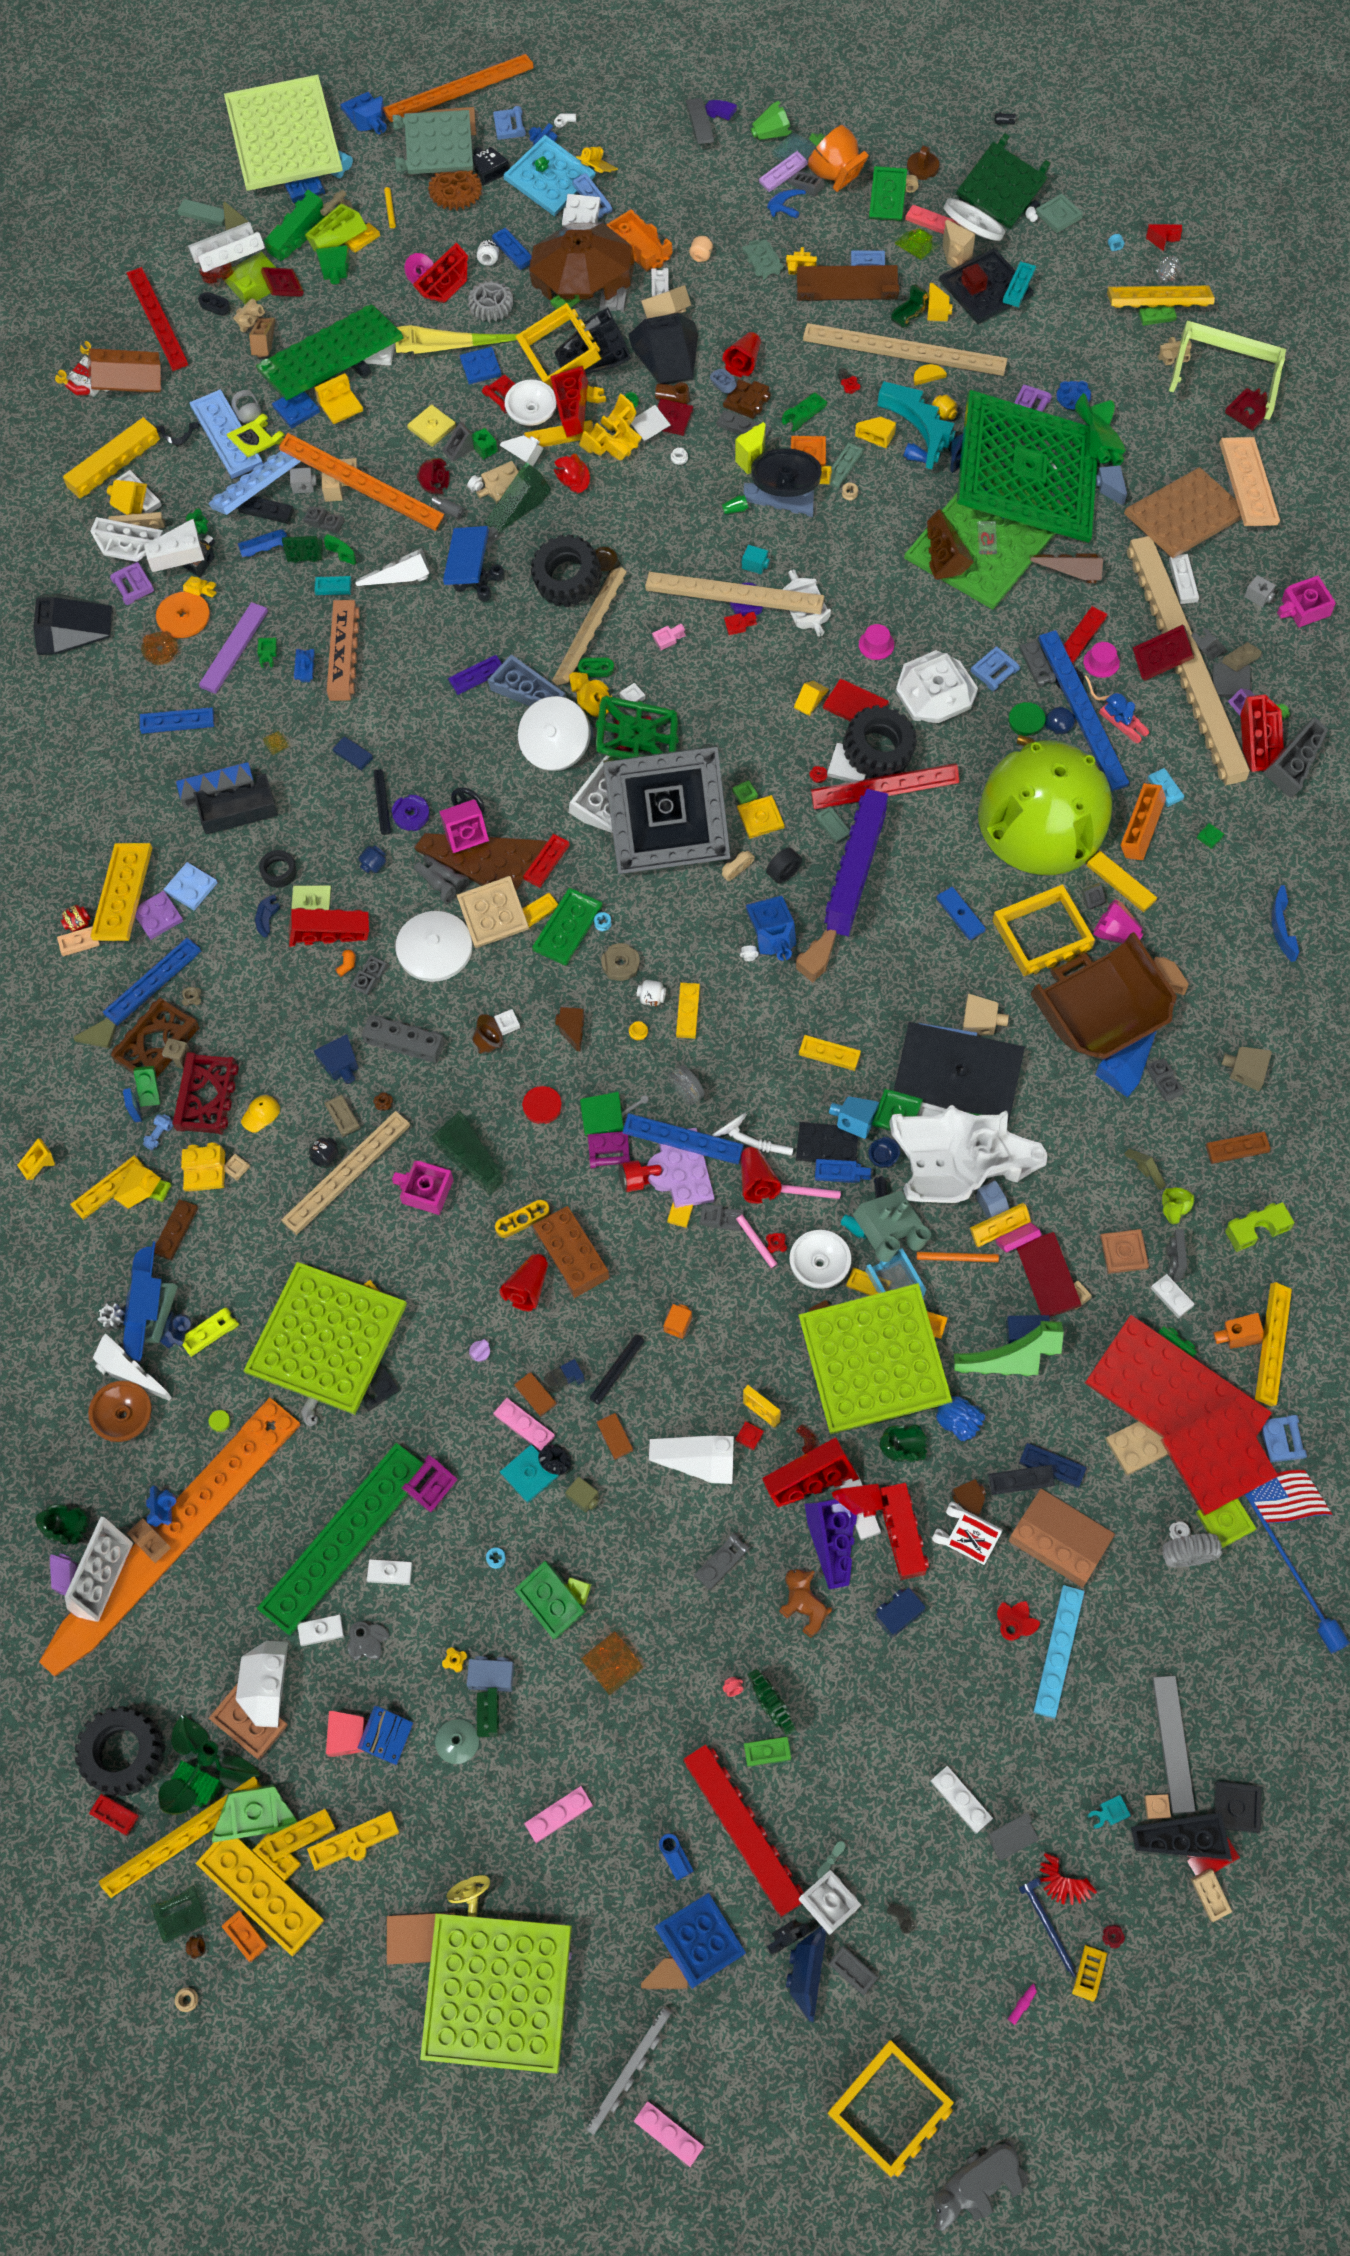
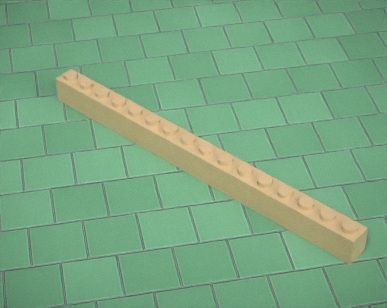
(1193, 673)

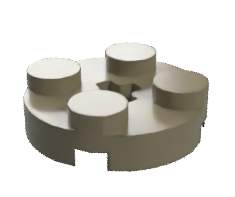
(616, 971)

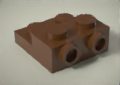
(747, 398)

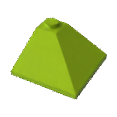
(247, 278)

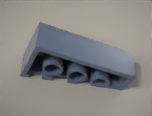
(521, 683)

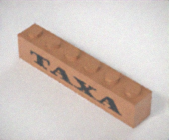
(342, 650)

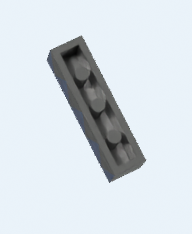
(215, 782)

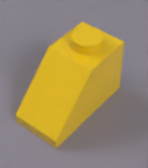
(938, 304)
(876, 430)
(136, 1186)

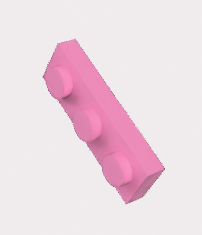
(524, 1424)
(558, 1814)
(668, 2134)

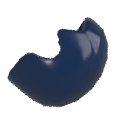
(1059, 720)
(884, 1152)

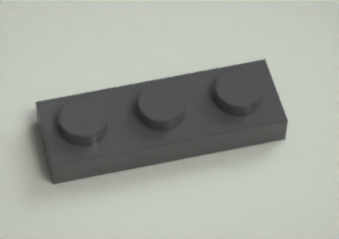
(738, 424)

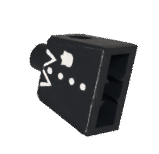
(489, 164)

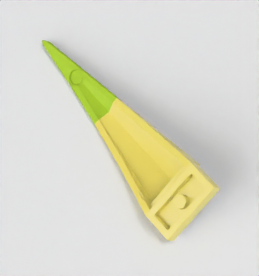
(428, 340)

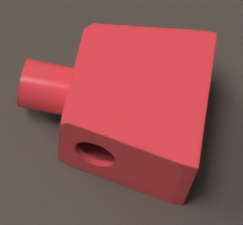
(344, 1733)

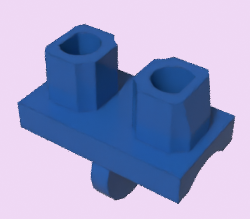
(536, 134)
(304, 665)
(160, 1506)

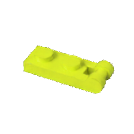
(209, 1331)

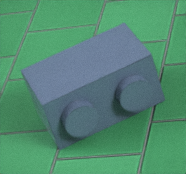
(490, 1674)

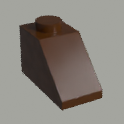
(571, 1025)
(970, 1496)

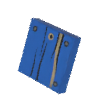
(385, 1735)

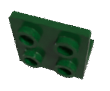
(303, 548)

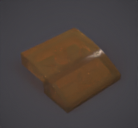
(611, 1663)

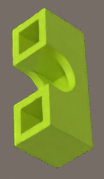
(1273, 1218)

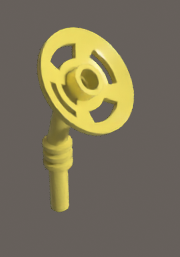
(469, 1892)

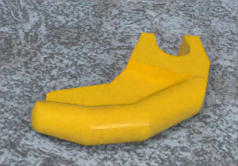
(593, 395)

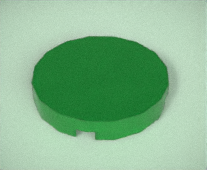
(1026, 719)

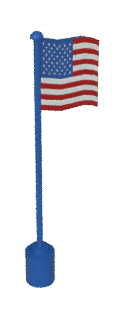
(1286, 1500)

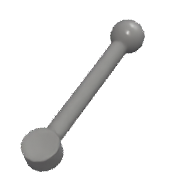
(644, 1099)

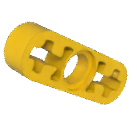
(523, 1211)

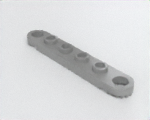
(625, 2079)

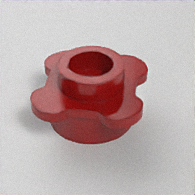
(850, 388)
(776, 1237)

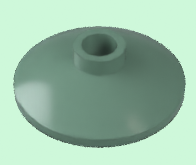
(459, 1752)

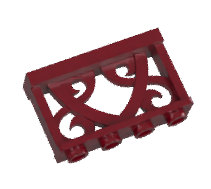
(185, 1097)

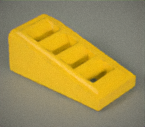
(1086, 1993)

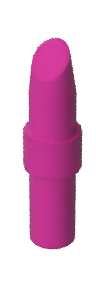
(1022, 2004)

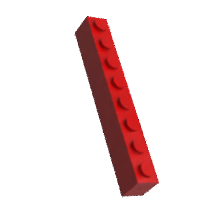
(743, 1831)

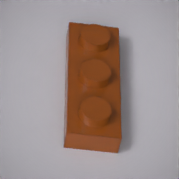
(1238, 1147)

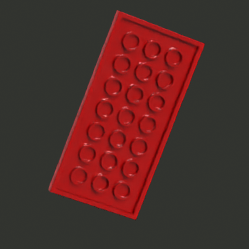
(1164, 1383)

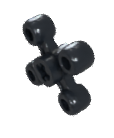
(483, 591)

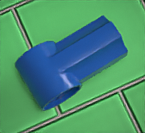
(676, 1859)

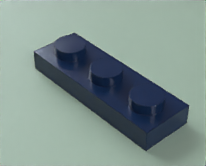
(1063, 1469)

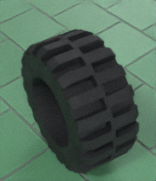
(560, 551)
(883, 722)
(97, 1734)

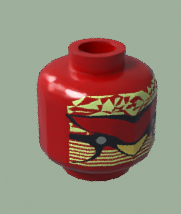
(75, 918)

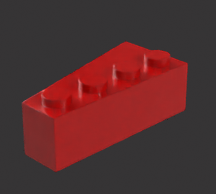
(571, 396)
(810, 1474)
(903, 1532)

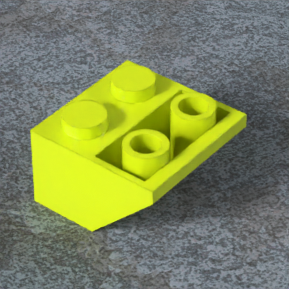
(750, 446)

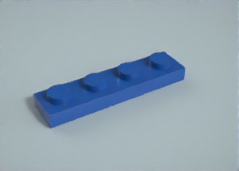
(176, 720)

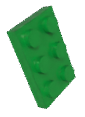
(888, 193)
(550, 1600)

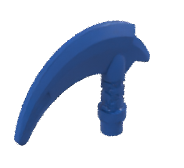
(776, 203)

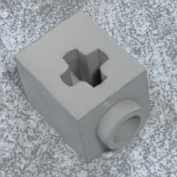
(302, 480)
(1260, 591)

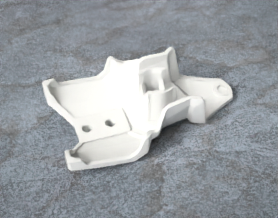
(966, 1149)

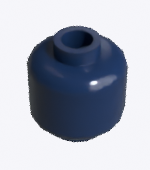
(372, 859)

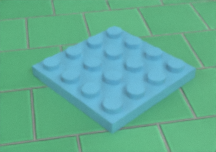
(553, 185)

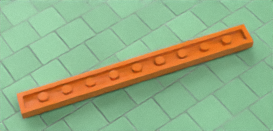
(459, 87)
(361, 481)

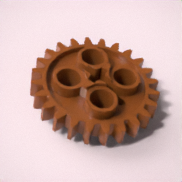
(455, 189)

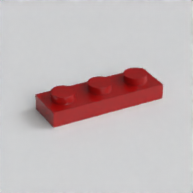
(546, 860)

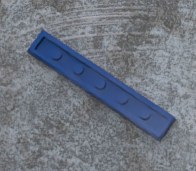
(151, 981)
(683, 1138)

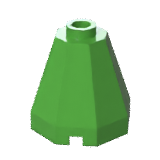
(771, 123)

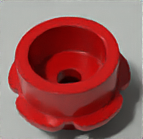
(818, 778)

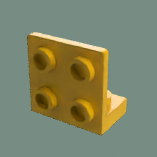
(338, 399)

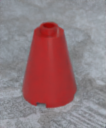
(742, 355)
(758, 1177)
(526, 1283)

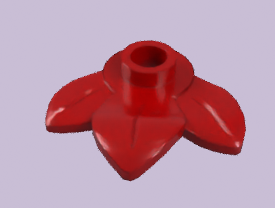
(1017, 1618)

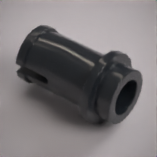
(1003, 118)

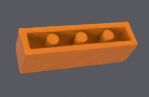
(1143, 821)

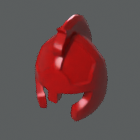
(574, 473)

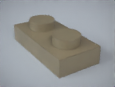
(1242, 656)

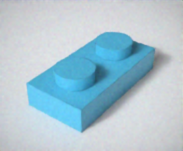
(1169, 787)

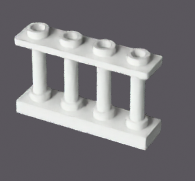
(226, 247)

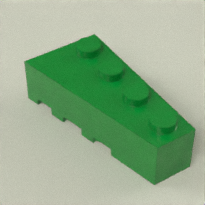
(292, 232)

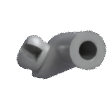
(308, 1412)

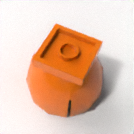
(840, 158)

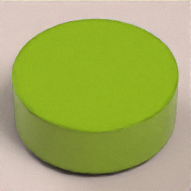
(219, 1421)

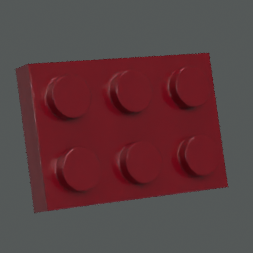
(1163, 652)

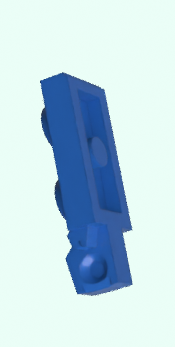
(840, 1171)

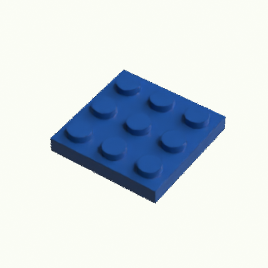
(700, 1940)

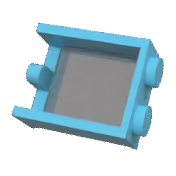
(894, 1274)

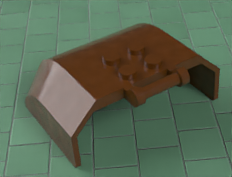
(1107, 1000)

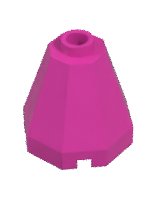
(1117, 924)

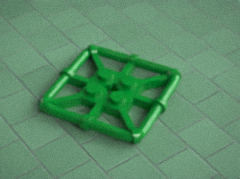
(630, 725)

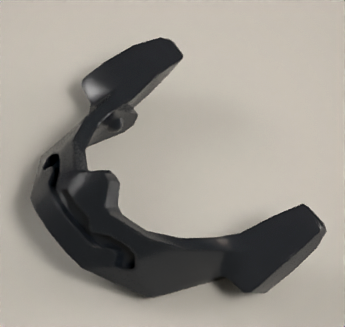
(178, 441)

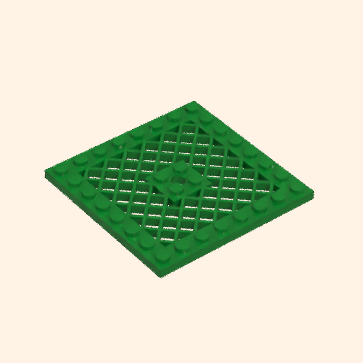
(970, 490)

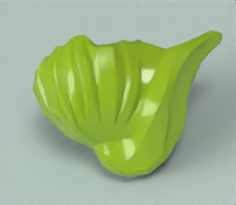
(1176, 1203)

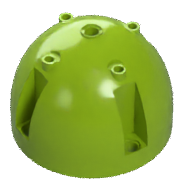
(1042, 815)

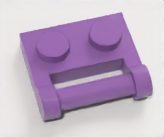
(1028, 396)
(136, 578)

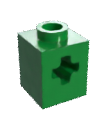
(484, 440)

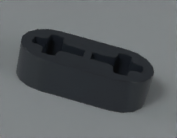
(362, 369)

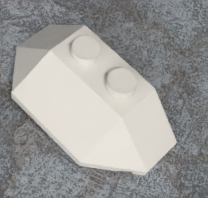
(122, 539)
(262, 1682)

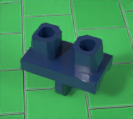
(175, 1329)

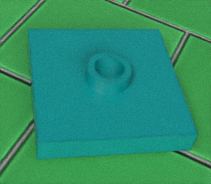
(527, 1475)

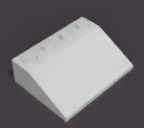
(592, 802)
(97, 1571)

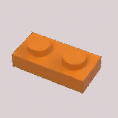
(244, 1936)

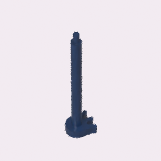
(1028, 1888)

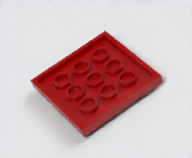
(1219, 1458)

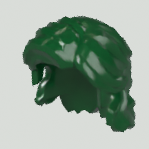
(904, 1444)
(62, 1524)

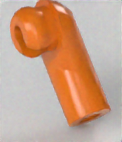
(348, 962)

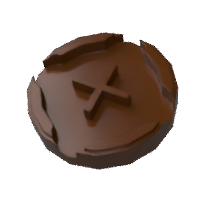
(923, 164)

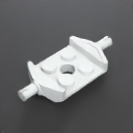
(802, 619)

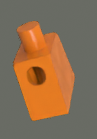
(1248, 1329)

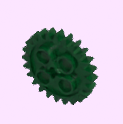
(771, 1702)

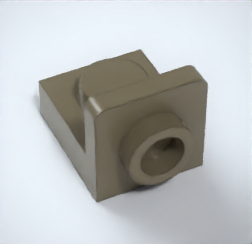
(177, 1051)

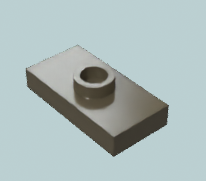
(342, 1115)

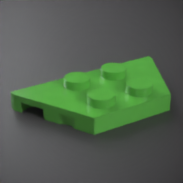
(252, 1813)

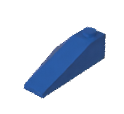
(1126, 1067)

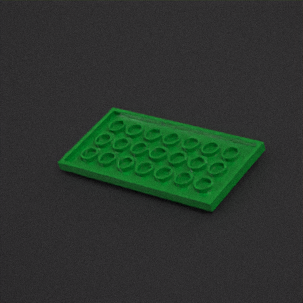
(329, 352)

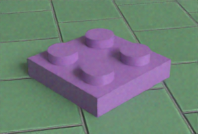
(157, 915)

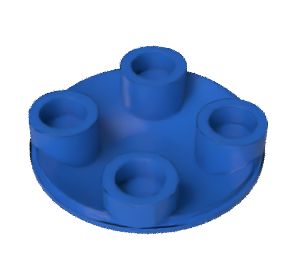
(1070, 392)

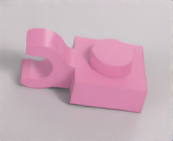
(666, 637)

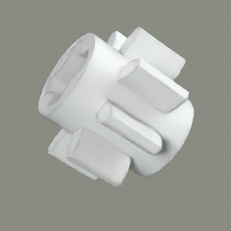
(111, 1316)

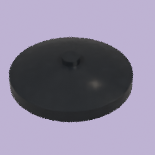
(786, 472)

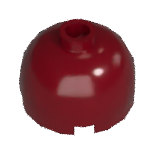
(433, 472)

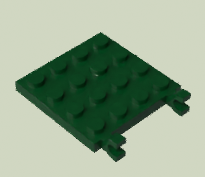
(1002, 184)

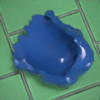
(960, 1418)

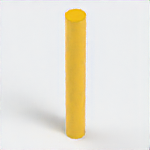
(388, 197)

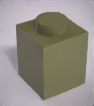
(582, 1495)

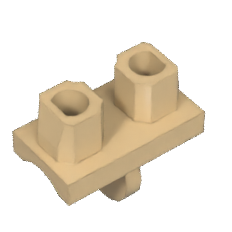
(248, 315)
(1169, 351)

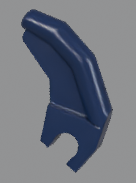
(264, 913)

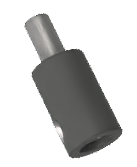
(449, 507)

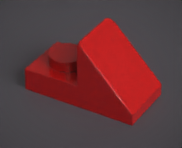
(1160, 233)

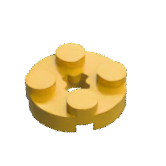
(587, 699)

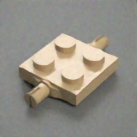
(498, 481)

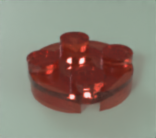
(212, 275)

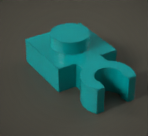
(1112, 1811)

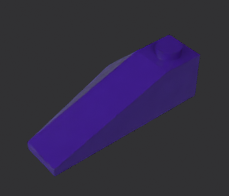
(832, 1536)

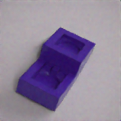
(720, 108)

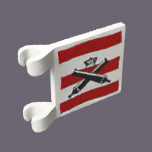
(970, 1536)

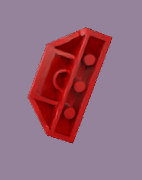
(444, 275)
(1261, 731)

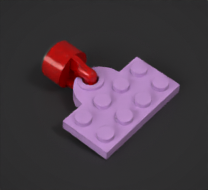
(672, 1171)

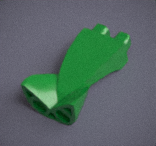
(1104, 441)

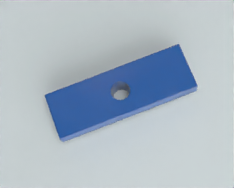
(955, 905)

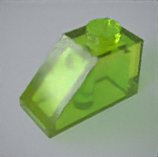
(916, 242)

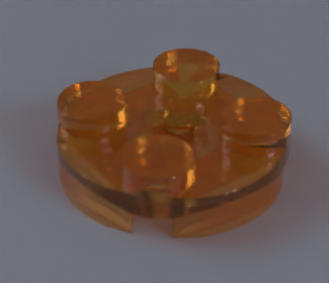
(163, 639)

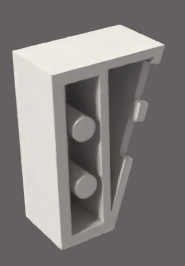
(175, 548)

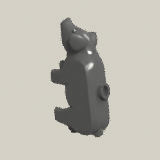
(978, 2180)

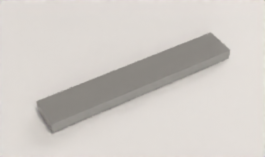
(1173, 1745)

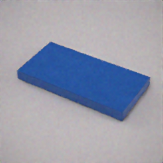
(466, 555)

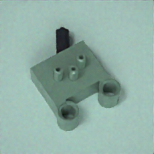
(890, 1219)

